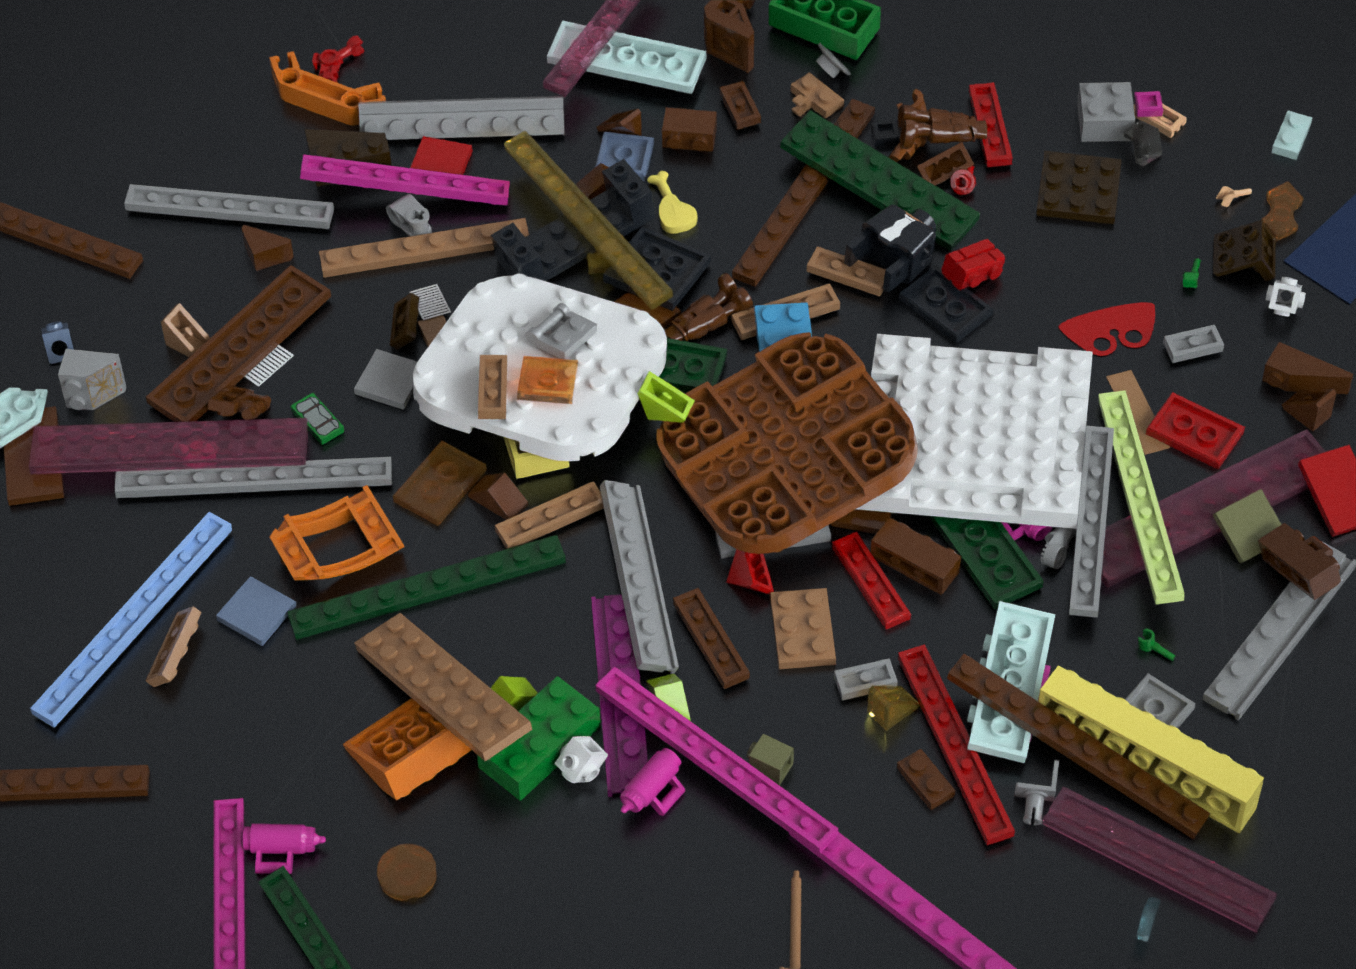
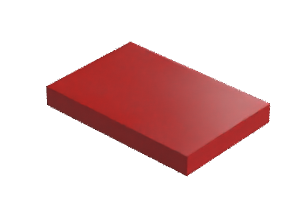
(1195, 430)
(1333, 487)

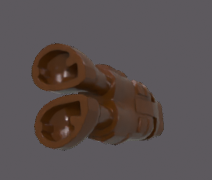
(939, 128)
(708, 312)

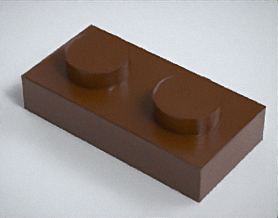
(740, 105)
(926, 779)

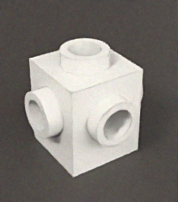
(1281, 306)
(581, 759)

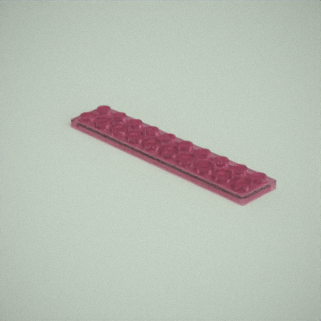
(169, 445)
(1190, 511)

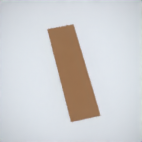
(1140, 409)

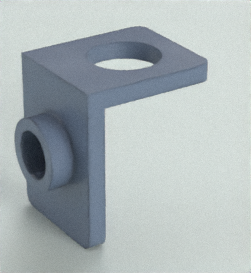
(54, 332)

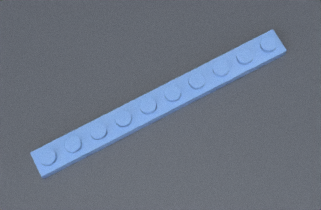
(130, 620)

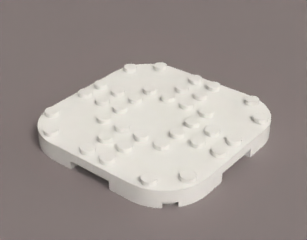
(495, 322)

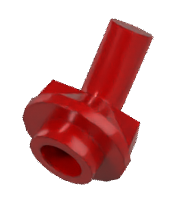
(963, 181)

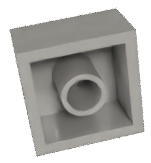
(1105, 111)

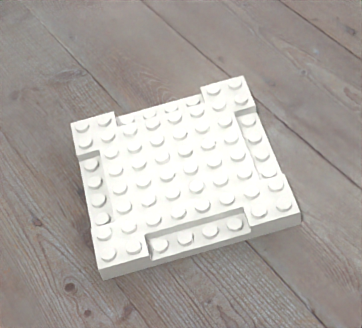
(991, 431)

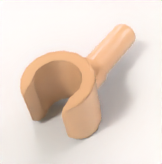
(1227, 194)

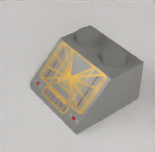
(90, 378)

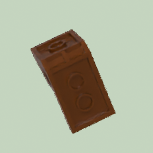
(729, 32)

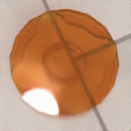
(406, 871)

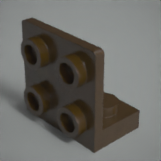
(1244, 248)

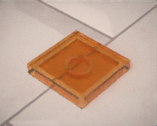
(547, 380)

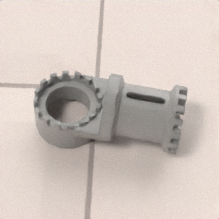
(1057, 546)

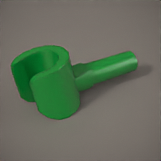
(1190, 279)
(1150, 644)

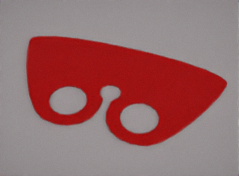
(1097, 324)

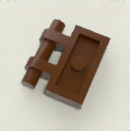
(238, 399)

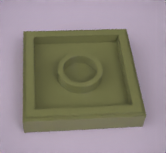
(1246, 523)

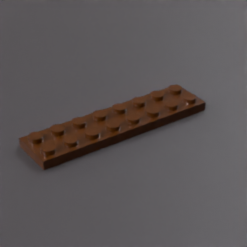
(239, 345)

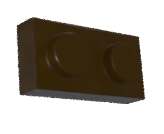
(404, 321)

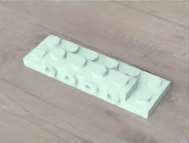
(637, 59)
(1019, 656)

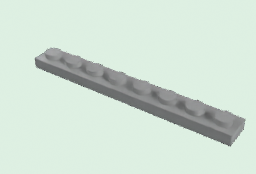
(229, 206)
(1091, 522)

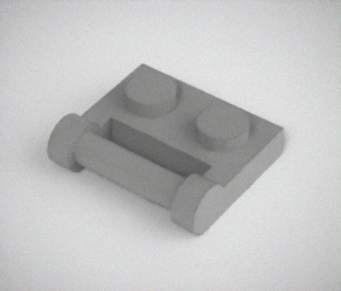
(567, 337)

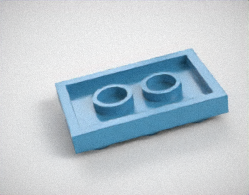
(780, 321)

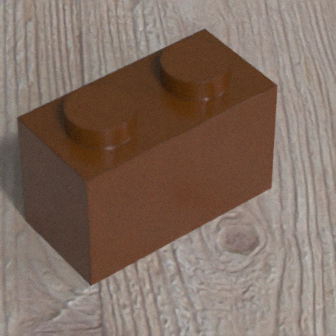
(689, 129)

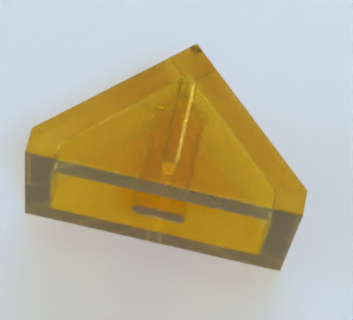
(890, 704)

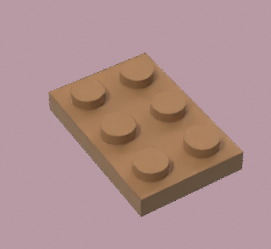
(802, 628)

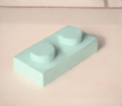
(1292, 135)

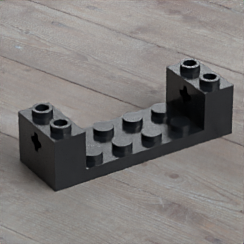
(560, 244)

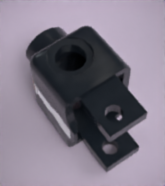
(896, 243)

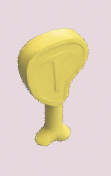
(673, 214)

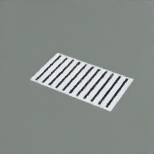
(431, 302)
(269, 365)

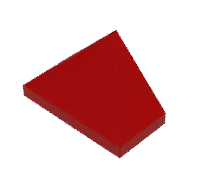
(750, 572)

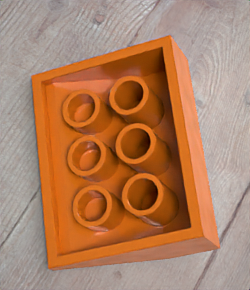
(405, 749)

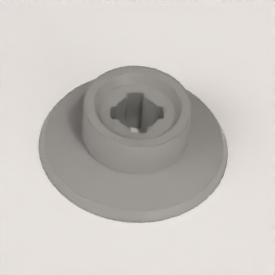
(830, 63)

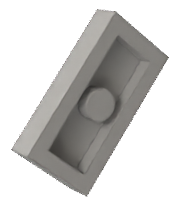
(1193, 343)
(858, 679)

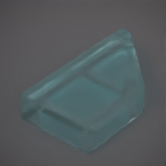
(1147, 919)

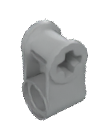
(409, 216)

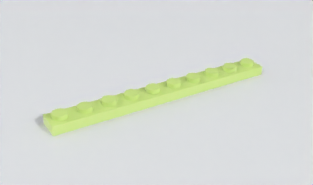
(1141, 499)

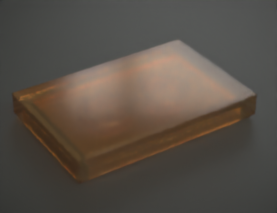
(439, 483)

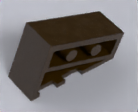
(348, 145)

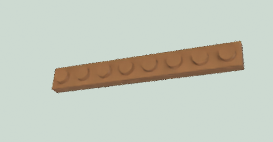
(413, 249)

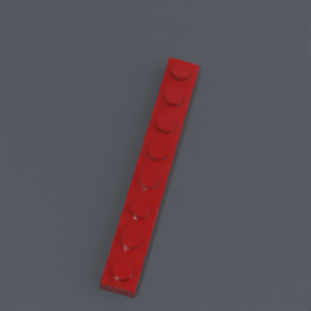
(953, 742)

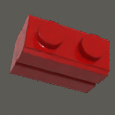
(973, 264)

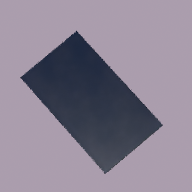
(1331, 253)

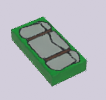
(321, 421)

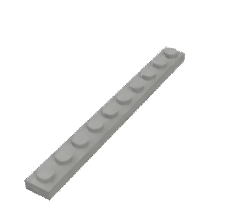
(313, 475)

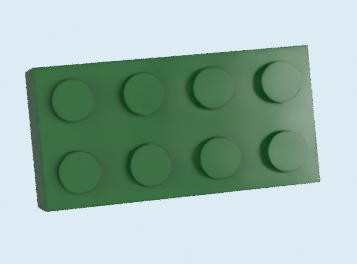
(836, 24)
(555, 718)

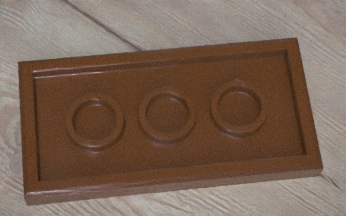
(22, 485)

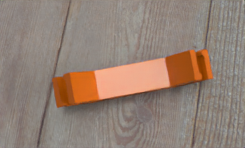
(321, 94)

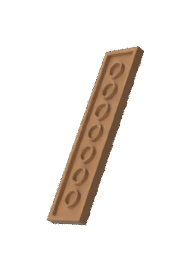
(443, 686)

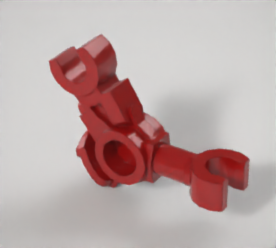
(331, 59)

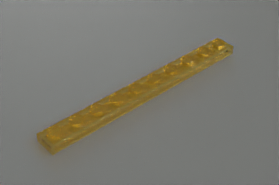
(589, 220)

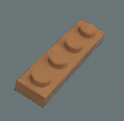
(820, 301)
(550, 516)

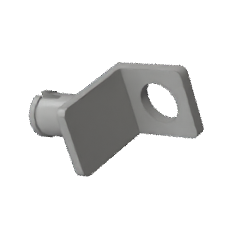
(1035, 797)

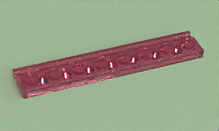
(1160, 859)

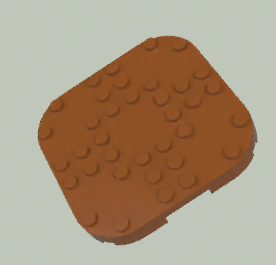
(788, 444)

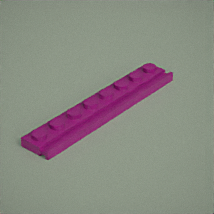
(622, 735)

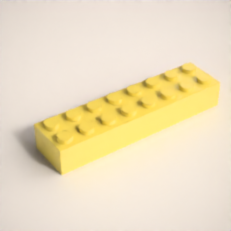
(1160, 749)

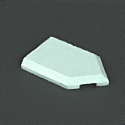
(20, 412)

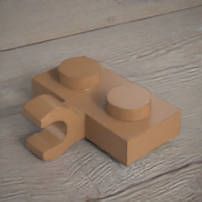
(815, 95)

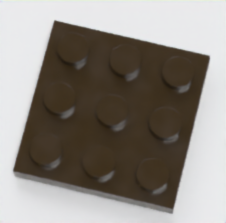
(1079, 187)

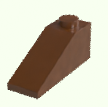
(1298, 371)

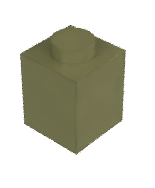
(771, 758)

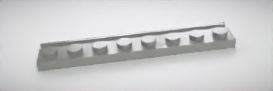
(463, 117)
(638, 577)
(1270, 645)

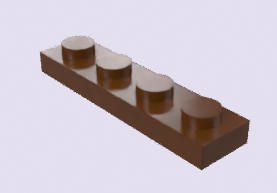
(711, 638)

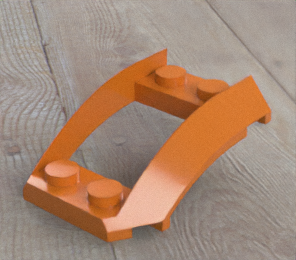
(367, 514)

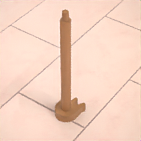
(795, 922)

